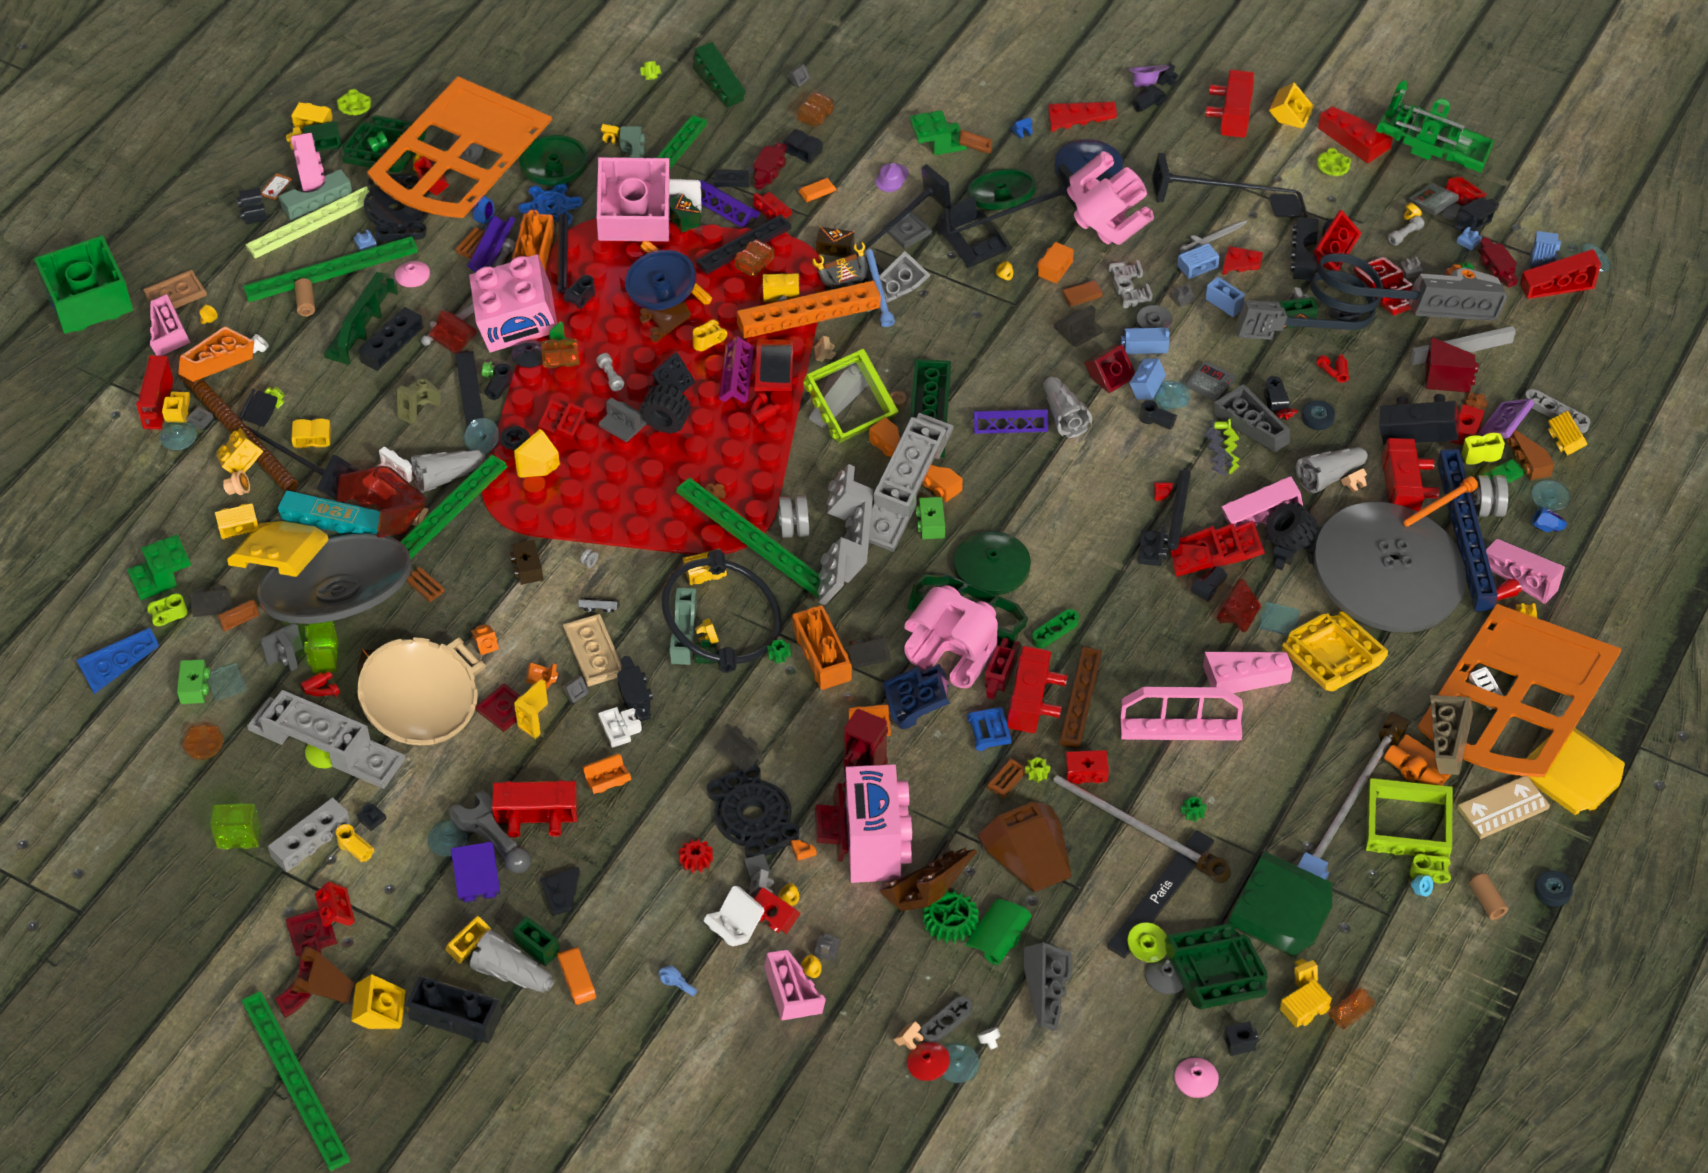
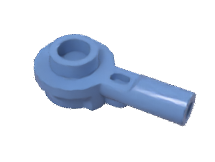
(670, 976)

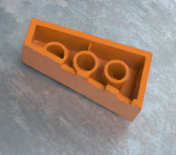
(216, 354)

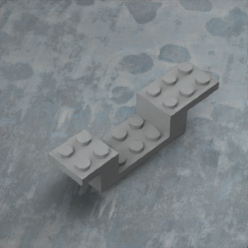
(902, 479)
(849, 554)
(340, 736)

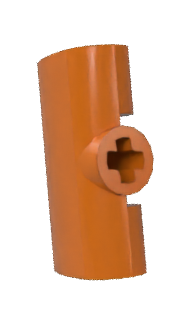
(1415, 762)

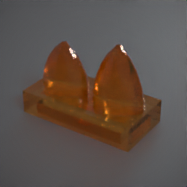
(1352, 1008)

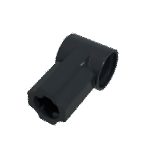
(1151, 96)
(498, 383)
(1152, 414)
(1207, 586)

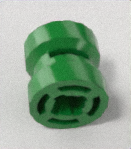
(373, 142)

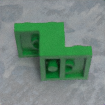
(934, 129)
(160, 562)

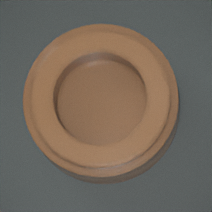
(899, 399)

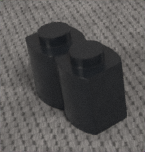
(802, 145)
(253, 206)

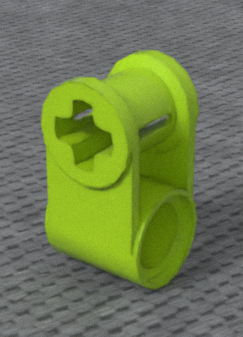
(168, 608)
(1432, 867)

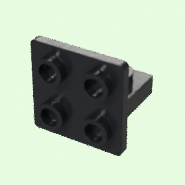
(673, 374)

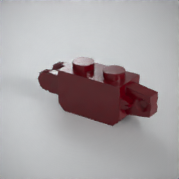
(769, 164)
(1498, 262)
(1000, 668)

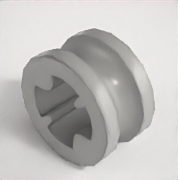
(589, 558)

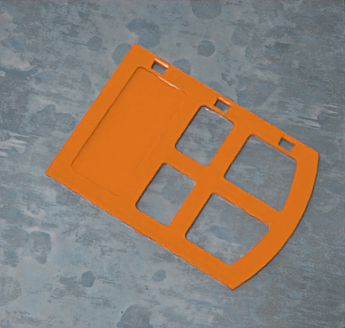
(477, 118)
(1536, 655)

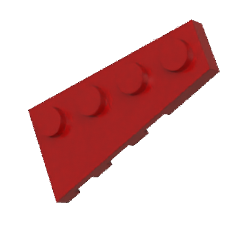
(1080, 113)

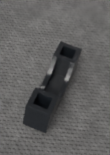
(1304, 262)

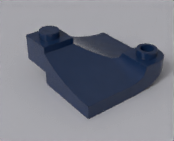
(916, 694)

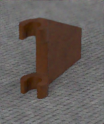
(665, 320)
(324, 979)

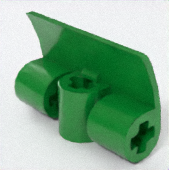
(999, 930)

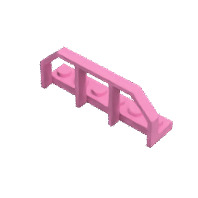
(1181, 728)

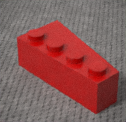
(1562, 276)

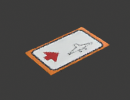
(275, 186)

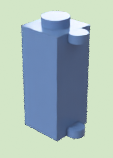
(1146, 340)

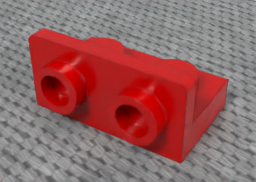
(1466, 191)
(770, 206)
(334, 905)

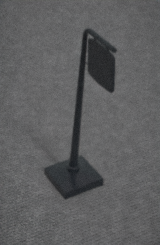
(935, 187)
(1282, 204)
(967, 209)
(259, 413)

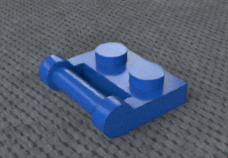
(995, 725)

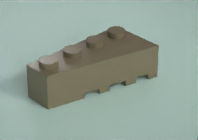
(1451, 729)

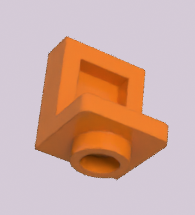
(485, 639)
(537, 672)

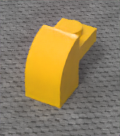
(176, 407)

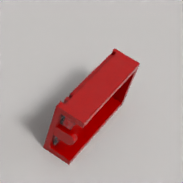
(155, 387)

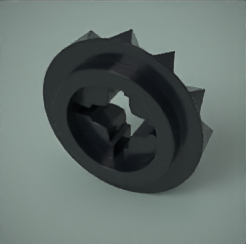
(513, 433)

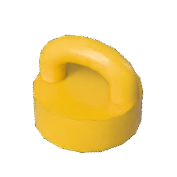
(1413, 210)
(1004, 269)
(208, 314)
(789, 892)
(811, 966)

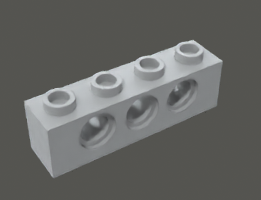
(300, 835)

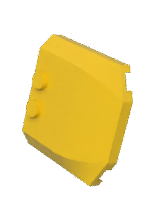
(281, 546)
(1334, 650)
(1580, 774)

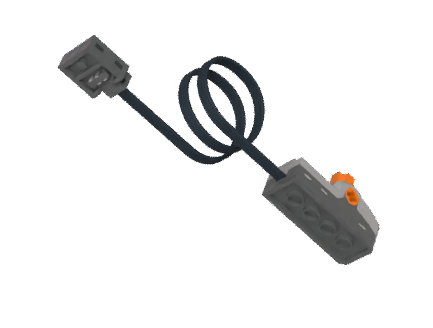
(1456, 294)

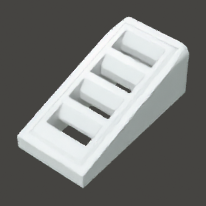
(1484, 677)

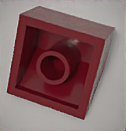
(1110, 368)

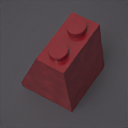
(1450, 367)

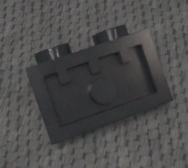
(1152, 547)

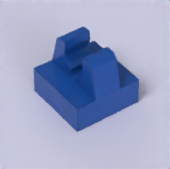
(1019, 126)

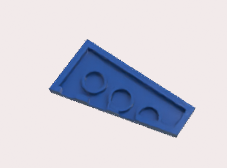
(113, 660)

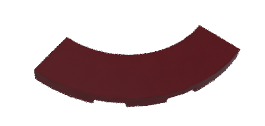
(290, 1000)

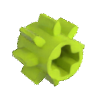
(650, 70)
(278, 393)
(1037, 769)

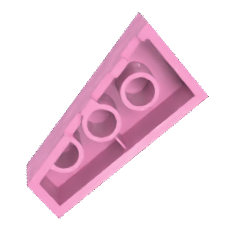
(1534, 573)
(1247, 669)

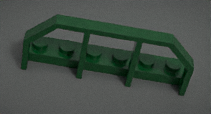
(356, 320)
(966, 588)

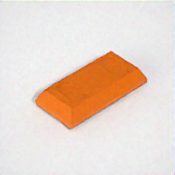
(817, 190)

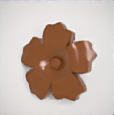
(1477, 401)
(717, 490)

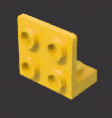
(238, 452)
(529, 706)

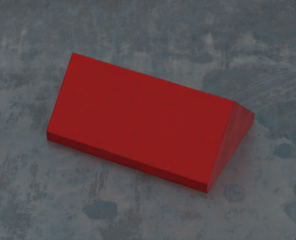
(1338, 238)

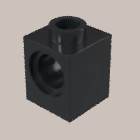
(1236, 1045)

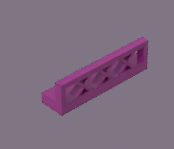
(732, 368)

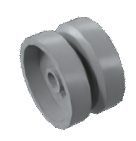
(1491, 496)
(793, 516)

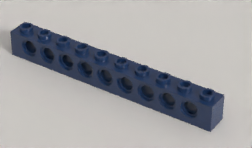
(1467, 532)

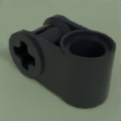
(581, 291)
(1275, 394)

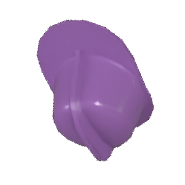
(1146, 75)
(891, 177)

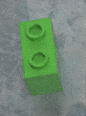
(931, 518)
(193, 681)

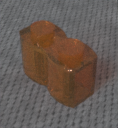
(815, 109)
(754, 257)
(560, 353)

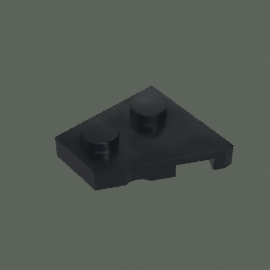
(560, 890)

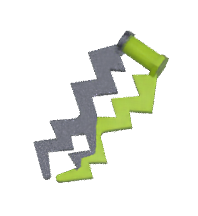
(1212, 434)

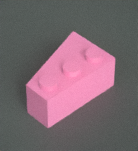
(307, 163)
(166, 328)

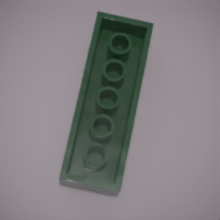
(931, 390)

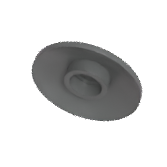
(1154, 317)
(1160, 980)

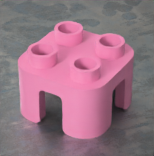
(1106, 202)
(956, 625)

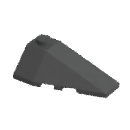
(1046, 976)

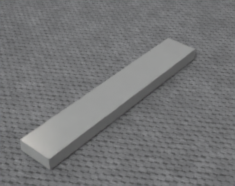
(1470, 343)

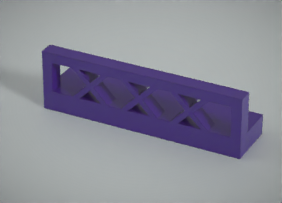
(750, 212)
(490, 243)
(1010, 414)

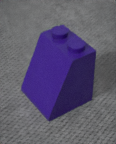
(475, 872)

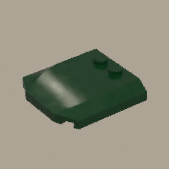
(358, 151)
(1283, 905)
(1217, 966)

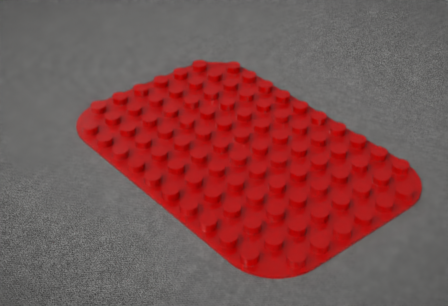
(627, 490)

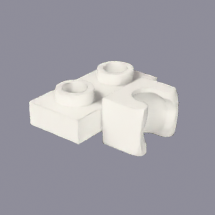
(619, 726)

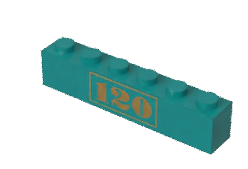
(328, 514)

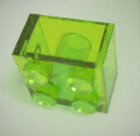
(321, 646)
(235, 826)

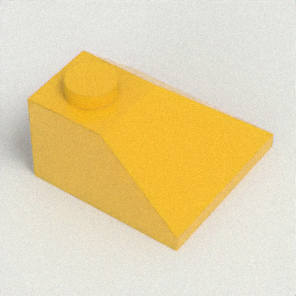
(536, 456)

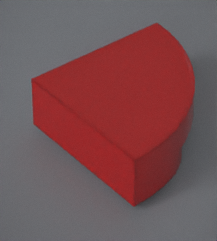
(1162, 490)

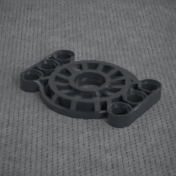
(393, 220)
(748, 793)

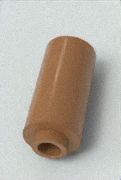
(304, 297)
(1488, 896)

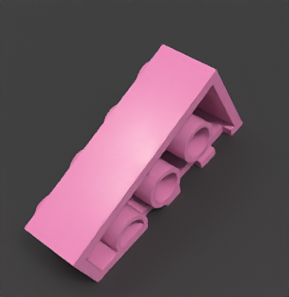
(1261, 503)

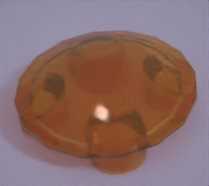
(203, 742)

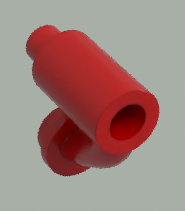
(1341, 367)
(764, 413)
(312, 685)

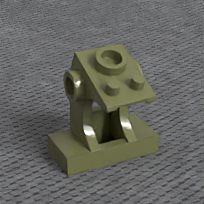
(416, 394)

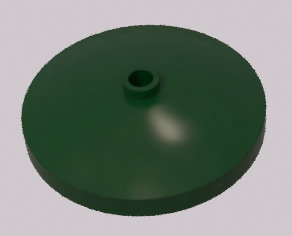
(553, 160)
(1002, 188)
(993, 562)

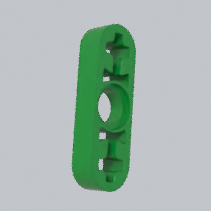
(1059, 621)

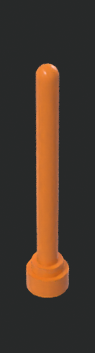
(1468, 485)

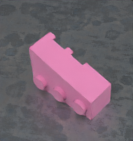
(791, 988)

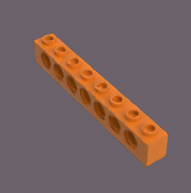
(808, 309)

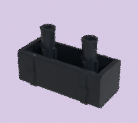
(1420, 421)
(454, 1009)

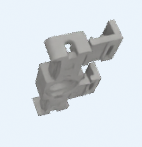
(1124, 275)

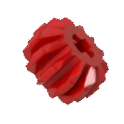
(695, 855)

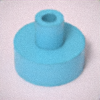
(1422, 885)

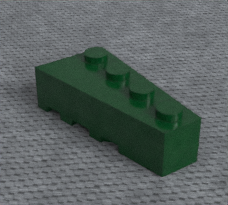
(717, 75)

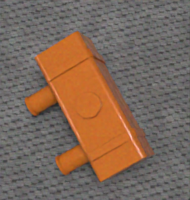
(535, 236)
(822, 647)

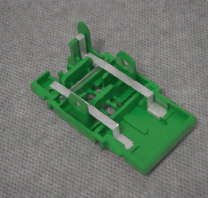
(1456, 144)

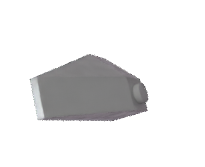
(902, 277)
(840, 391)

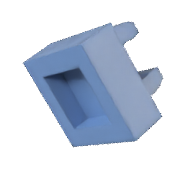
(1469, 239)
(365, 241)

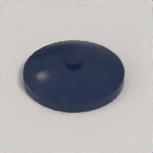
(1080, 152)
(660, 280)

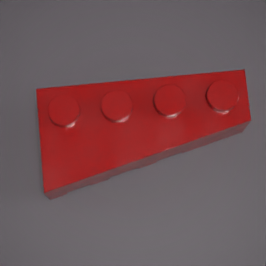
(1354, 134)

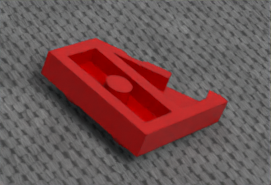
(1191, 559)

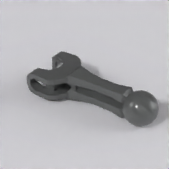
(481, 822)

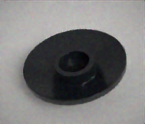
(1342, 315)
(527, 354)

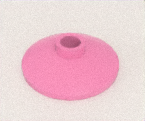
(412, 273)
(1195, 1085)

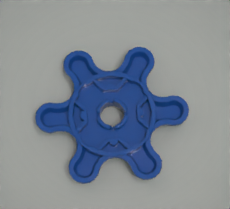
(555, 197)

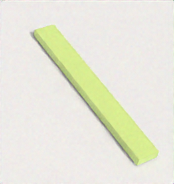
(307, 223)

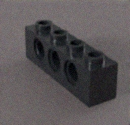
(390, 338)

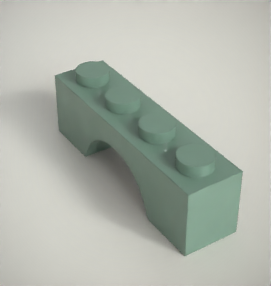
(631, 141)
(300, 203)
(685, 620)

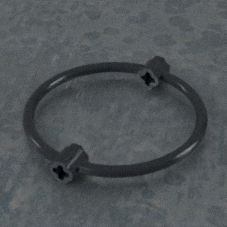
(717, 565)

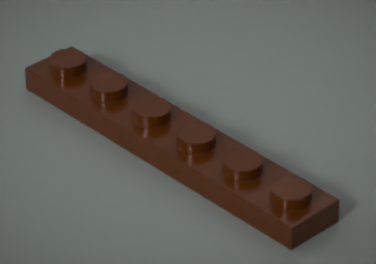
(1081, 697)

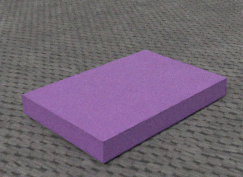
(1507, 417)

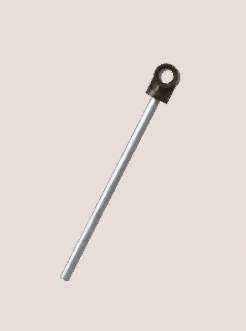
(1393, 729)
(1205, 863)

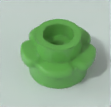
(488, 369)

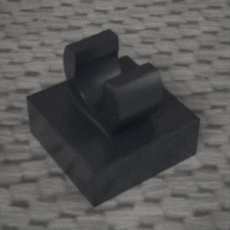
(1168, 76)
(1282, 556)
(371, 816)

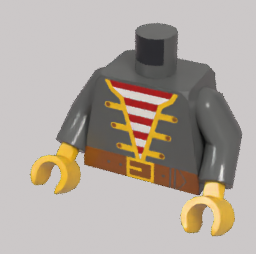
(844, 271)

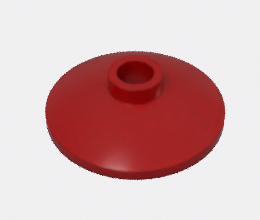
(929, 1068)

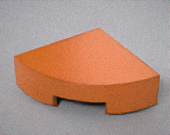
(802, 850)

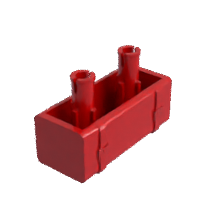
(1237, 103)
(1403, 474)
(1029, 688)
(535, 803)

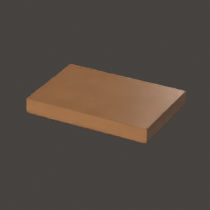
(180, 289)

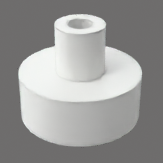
(259, 343)
(989, 1036)

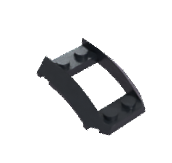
(978, 252)

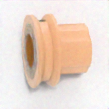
(237, 483)

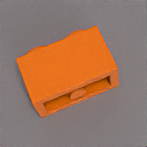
(1055, 262)

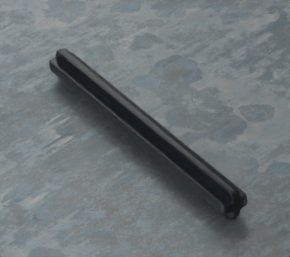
(562, 253)
(1178, 510)

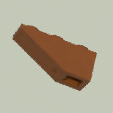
(1532, 457)

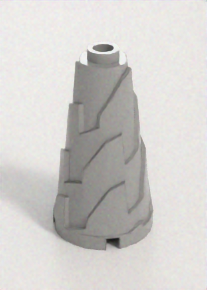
(1068, 412)
(442, 467)
(1328, 467)
(508, 963)

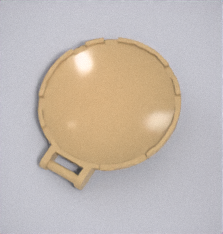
(419, 690)

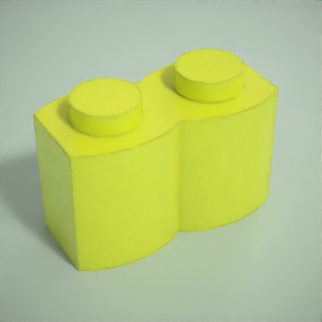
(1483, 448)

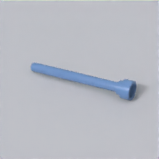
(886, 318)

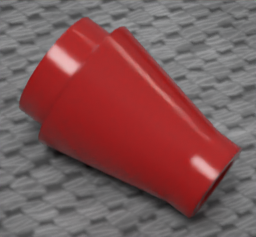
(1508, 589)

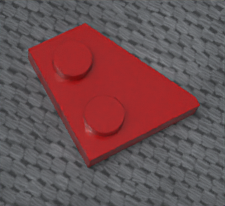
(1241, 260)

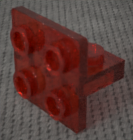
(452, 332)
(1240, 607)

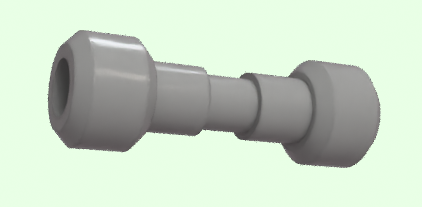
(1415, 223)
(507, 247)
(615, 382)

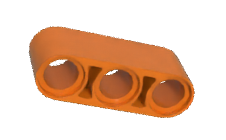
(576, 975)

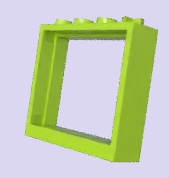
(874, 382)
(1409, 792)

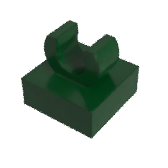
(707, 646)

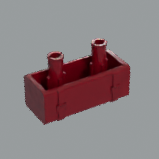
(865, 741)

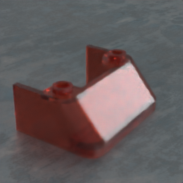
(390, 491)

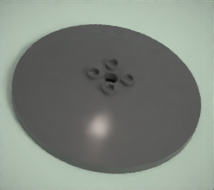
(339, 582)
(1385, 592)

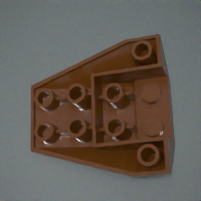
(1029, 845)
(929, 882)

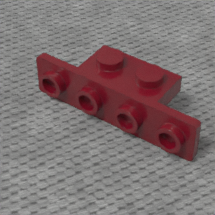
(831, 823)

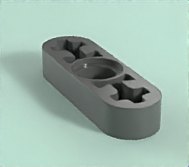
(948, 1011)

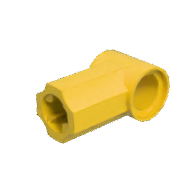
(354, 843)

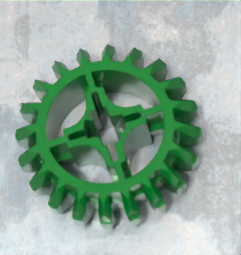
(954, 924)

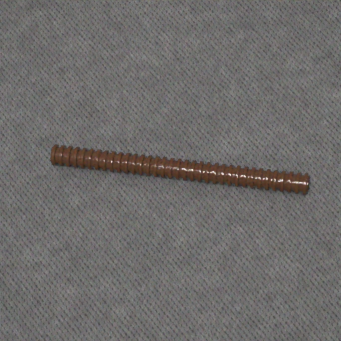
(233, 423)

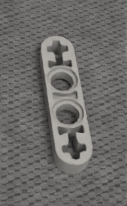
(1558, 408)

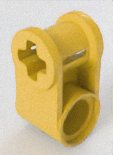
(707, 334)

